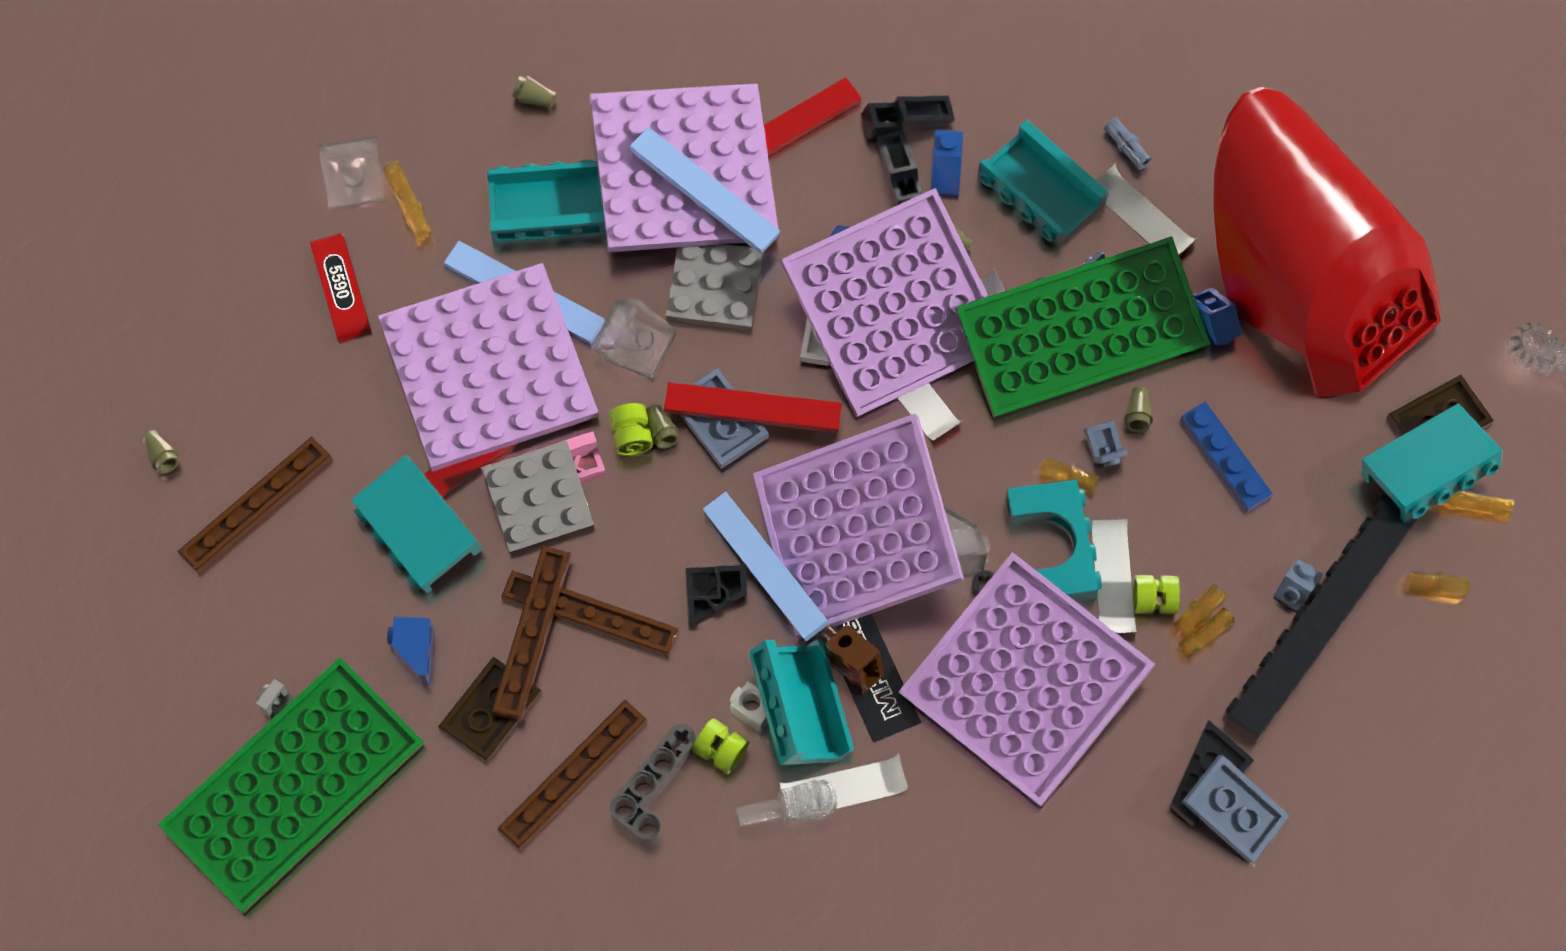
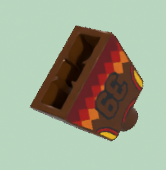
(853, 657)

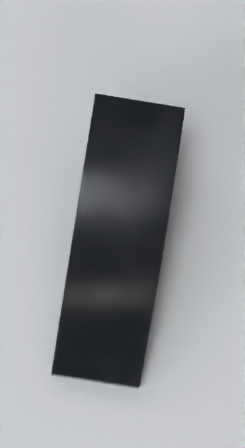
(907, 114)
(899, 166)

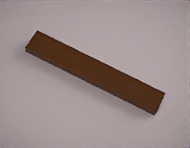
(254, 505)
(600, 617)
(531, 633)
(572, 775)

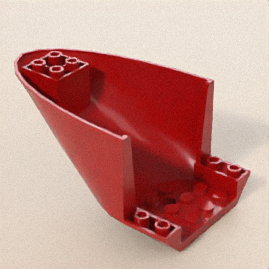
(1316, 247)

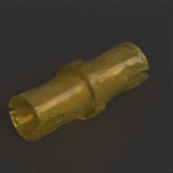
(1199, 610)
(1206, 633)

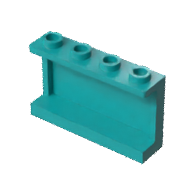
(1043, 184)
(545, 202)
(1433, 462)
(414, 523)
(801, 703)

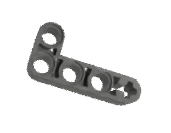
(657, 779)

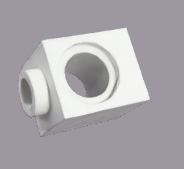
(755, 719)

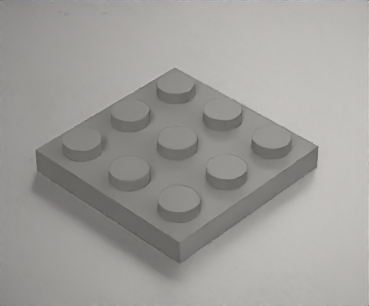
(715, 286)
(537, 496)

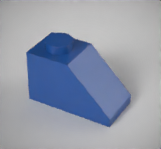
(947, 162)
(1218, 316)
(412, 644)

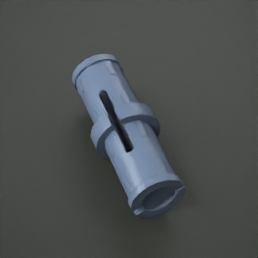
(1116, 131)

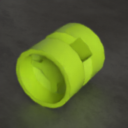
(629, 426)
(1145, 594)
(729, 752)

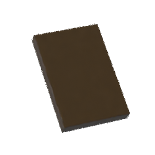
(1436, 402)
(472, 719)

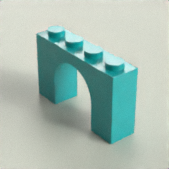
(1063, 506)

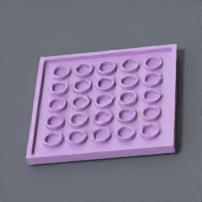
(709, 125)
(888, 300)
(488, 366)
(861, 522)
(1026, 679)

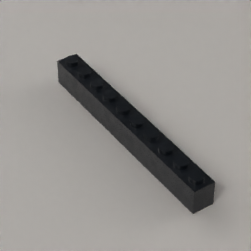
(1318, 622)

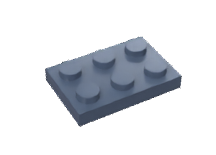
(724, 438)
(1235, 808)

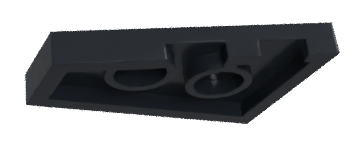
(1211, 744)

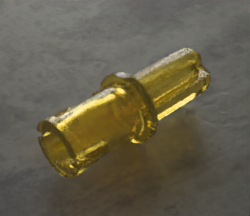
(1065, 472)
(1439, 583)

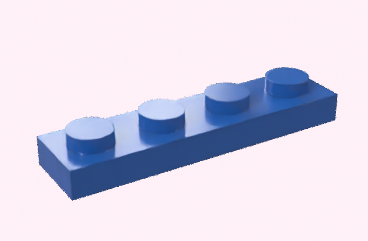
(1226, 456)

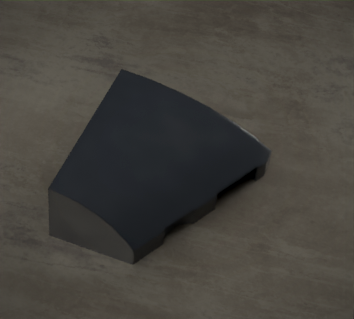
(713, 589)

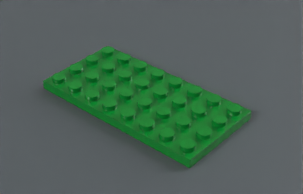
(1082, 326)
(290, 785)

